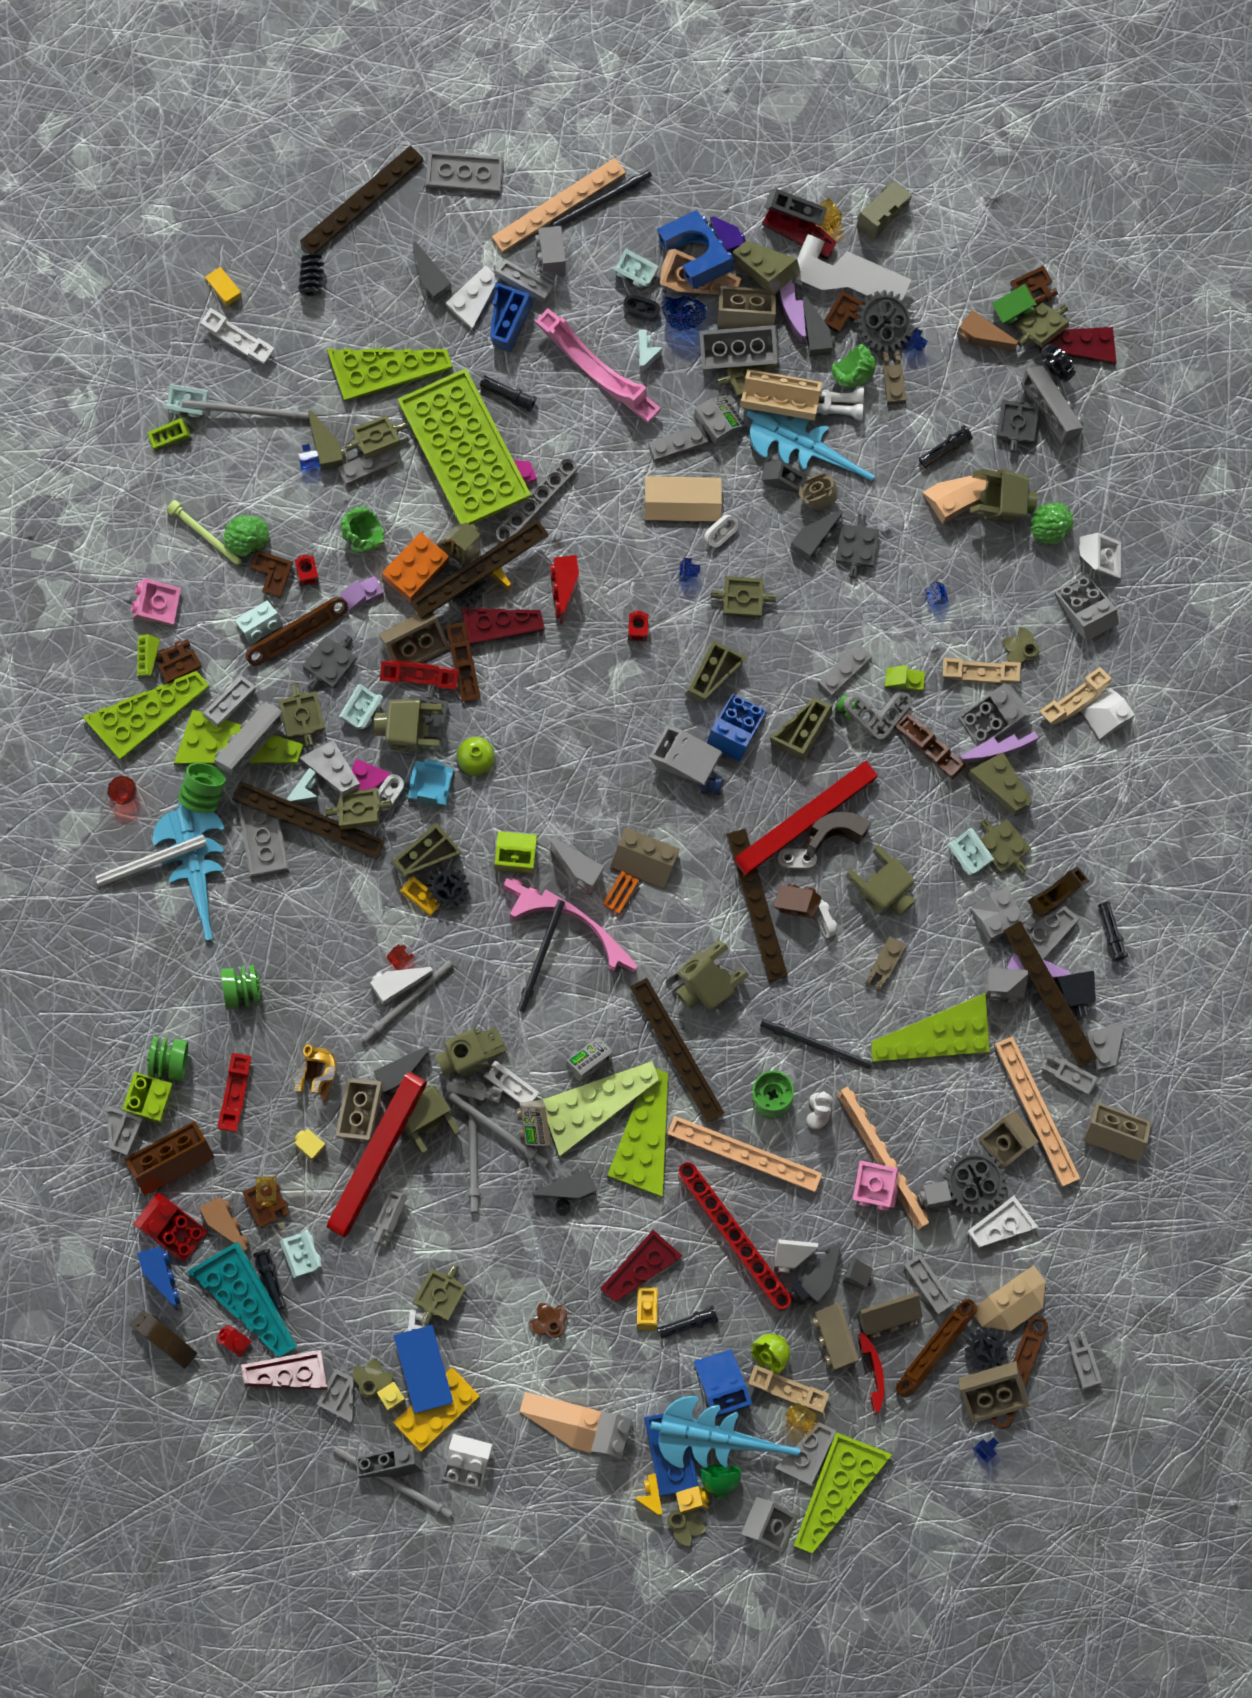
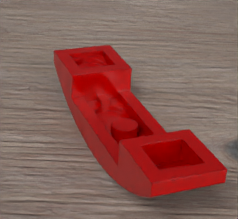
(419, 673)
(234, 1092)
(867, 1348)

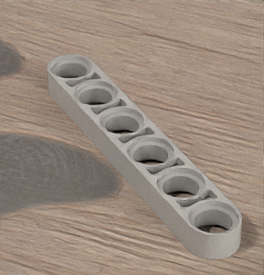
(539, 503)

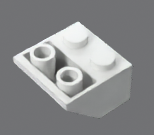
(466, 1461)

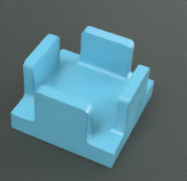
(430, 782)

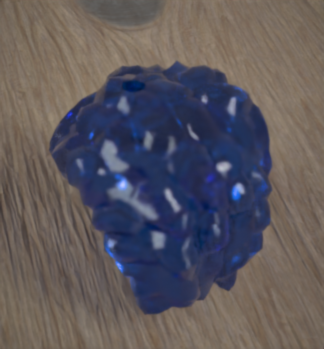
(683, 312)

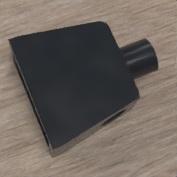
(1078, 991)

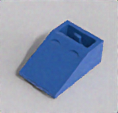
(736, 727)
(155, 1269)
(723, 1382)

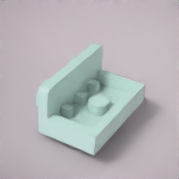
(636, 268)
(178, 392)
(259, 622)
(361, 707)
(970, 852)
(301, 1254)

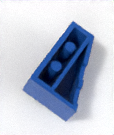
(508, 316)

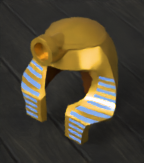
(318, 1065)

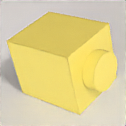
(309, 1144)
(390, 1396)

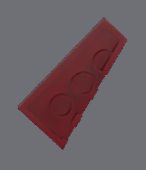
(1087, 343)

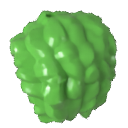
(854, 368)
(1051, 523)
(362, 530)
(245, 535)

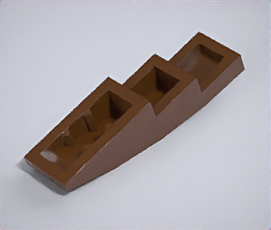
(463, 661)
(927, 743)

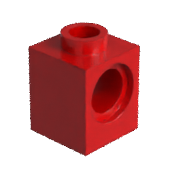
(310, 577)
(636, 634)

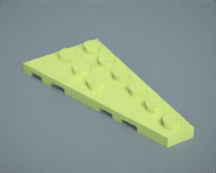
(587, 1107)

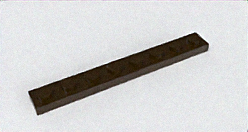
(361, 200)
(479, 569)
(307, 820)
(758, 911)
(1050, 994)
(677, 1050)

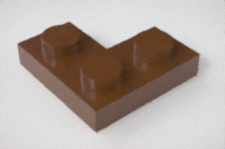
(843, 308)
(275, 568)

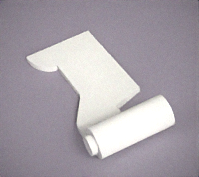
(848, 272)

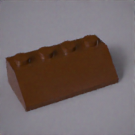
(169, 1158)

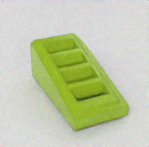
(171, 440)
(146, 654)

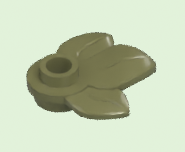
(1018, 645)
(372, 1375)
(689, 1526)

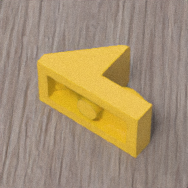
(652, 1501)

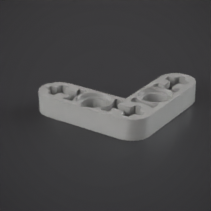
(876, 720)

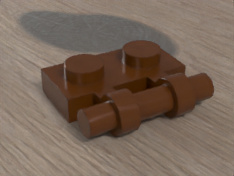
(1036, 280)
(179, 666)
(265, 1215)

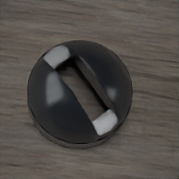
(562, 1211)

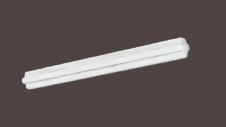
(151, 860)

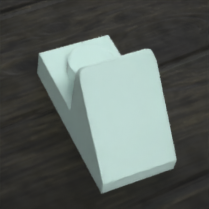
(647, 354)
(300, 794)

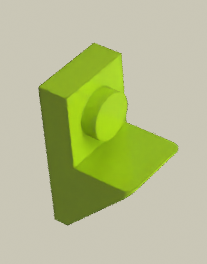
(903, 678)

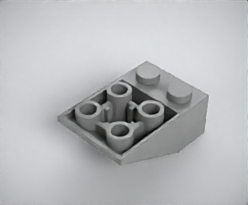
(1087, 607)
(995, 714)
(684, 755)

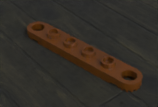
(296, 631)
(936, 1348)
(1026, 1358)

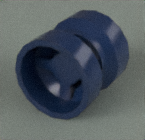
(712, 785)

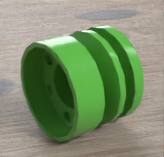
(201, 788)
(240, 987)
(168, 1058)
(772, 1083)

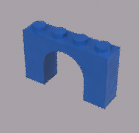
(695, 229)

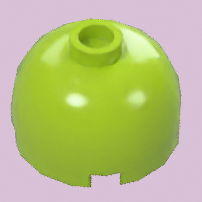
(475, 756)
(771, 1351)

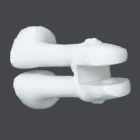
(855, 397)
(821, 1104)

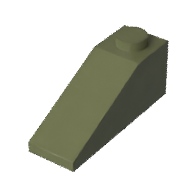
(326, 444)

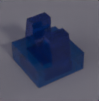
(915, 341)
(308, 458)
(688, 569)
(939, 593)
(985, 1449)

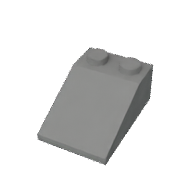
(580, 869)

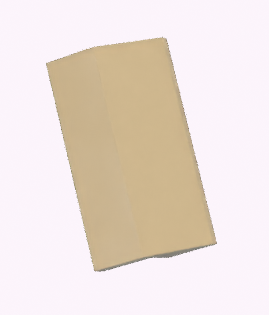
(781, 394)
(683, 498)

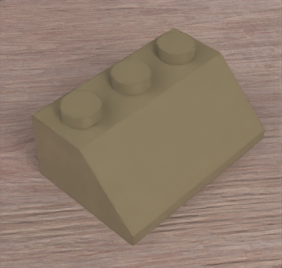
(745, 307)
(414, 639)
(645, 858)
(359, 1110)
(1117, 1131)
(890, 1315)
(835, 1337)
(993, 1392)

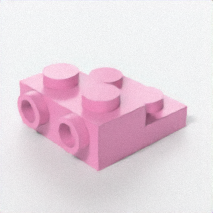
(155, 602)
(876, 1185)

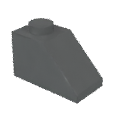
(783, 476)
(858, 1274)

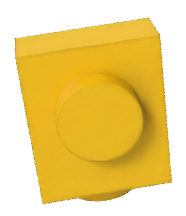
(693, 1499)

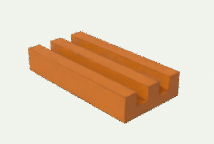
(628, 879)

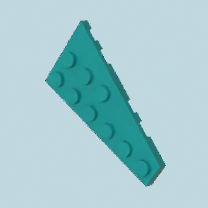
(241, 1292)

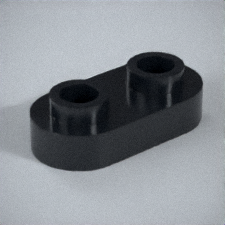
(642, 306)

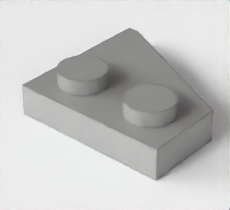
(1105, 1045)
(122, 1130)
(339, 1396)

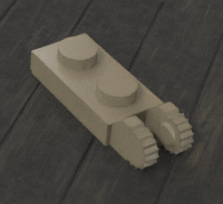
(893, 379)
(886, 961)

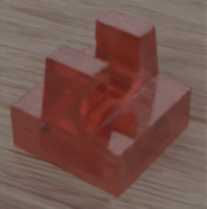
(399, 957)

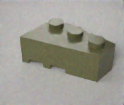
(883, 209)
(766, 266)
(461, 543)
(712, 670)
(803, 730)
(1002, 783)
(425, 852)

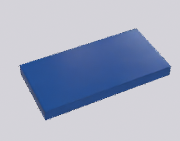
(423, 1369)
(669, 1477)

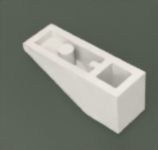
(394, 983)

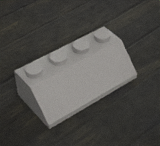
(738, 347)
(1052, 404)
(249, 740)

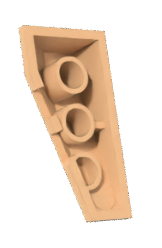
(673, 275)
(954, 496)
(564, 1420)

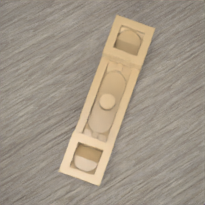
(980, 671)
(1078, 699)
(788, 1389)

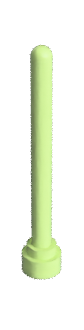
(175, 509)

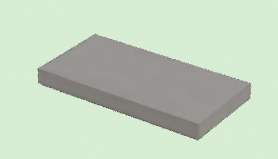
(464, 172)
(262, 842)

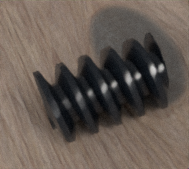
(309, 275)

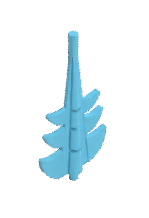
(793, 436)
(182, 826)
(680, 1430)

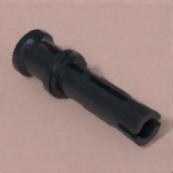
(516, 396)
(952, 442)
(1114, 940)
(268, 1269)
(697, 1320)

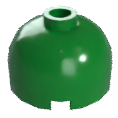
(720, 1480)

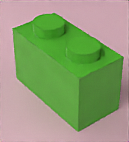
(1014, 304)

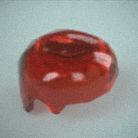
(122, 790)

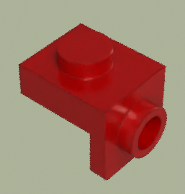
(233, 1340)

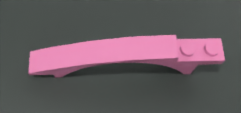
(621, 389)
(531, 902)

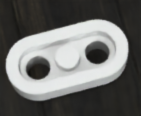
(721, 532)
(389, 793)
(797, 859)
(825, 920)

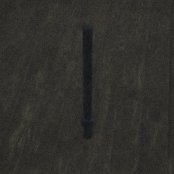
(633, 182)
(527, 992)
(779, 1029)

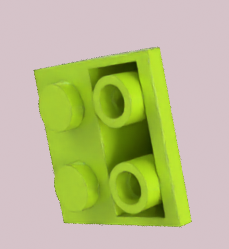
(515, 852)
(148, 1098)

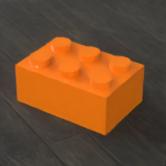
(415, 567)

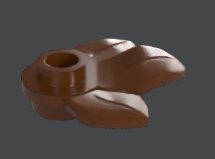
(547, 1318)

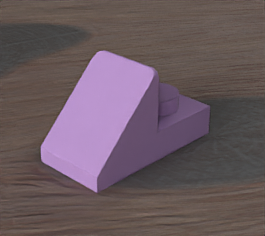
(362, 592)

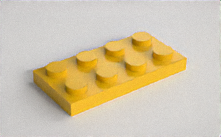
(428, 1425)

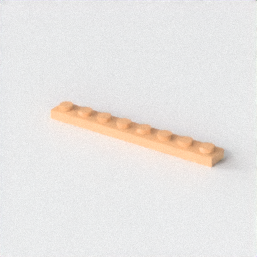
(558, 205)
(1037, 1111)
(879, 1152)
(744, 1154)

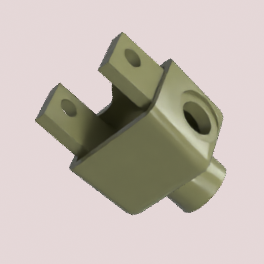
(1005, 496)
(405, 725)
(886, 888)
(705, 981)
(479, 1048)
(427, 1116)

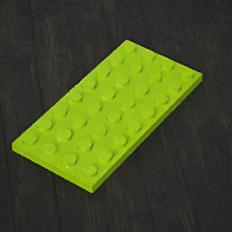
(464, 448)

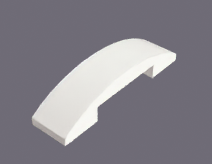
(235, 337)

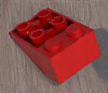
(565, 576)
(170, 1227)

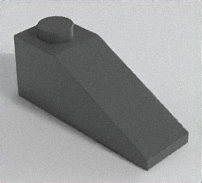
(795, 207)
(432, 280)
(817, 332)
(394, 1072)

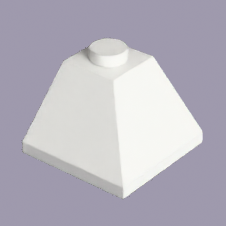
(1102, 553)
(1107, 713)
(792, 1254)

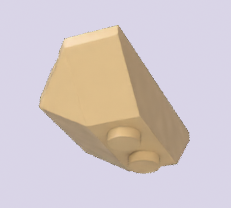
(1013, 1302)

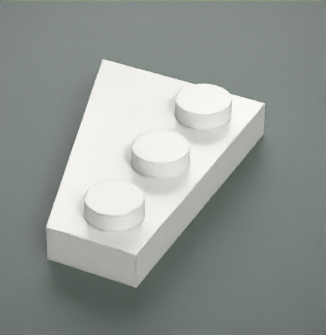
(473, 296)
(1002, 1223)

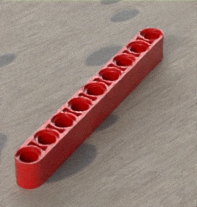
(805, 818)
(376, 1154)
(735, 1246)

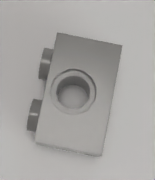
(934, 1195)

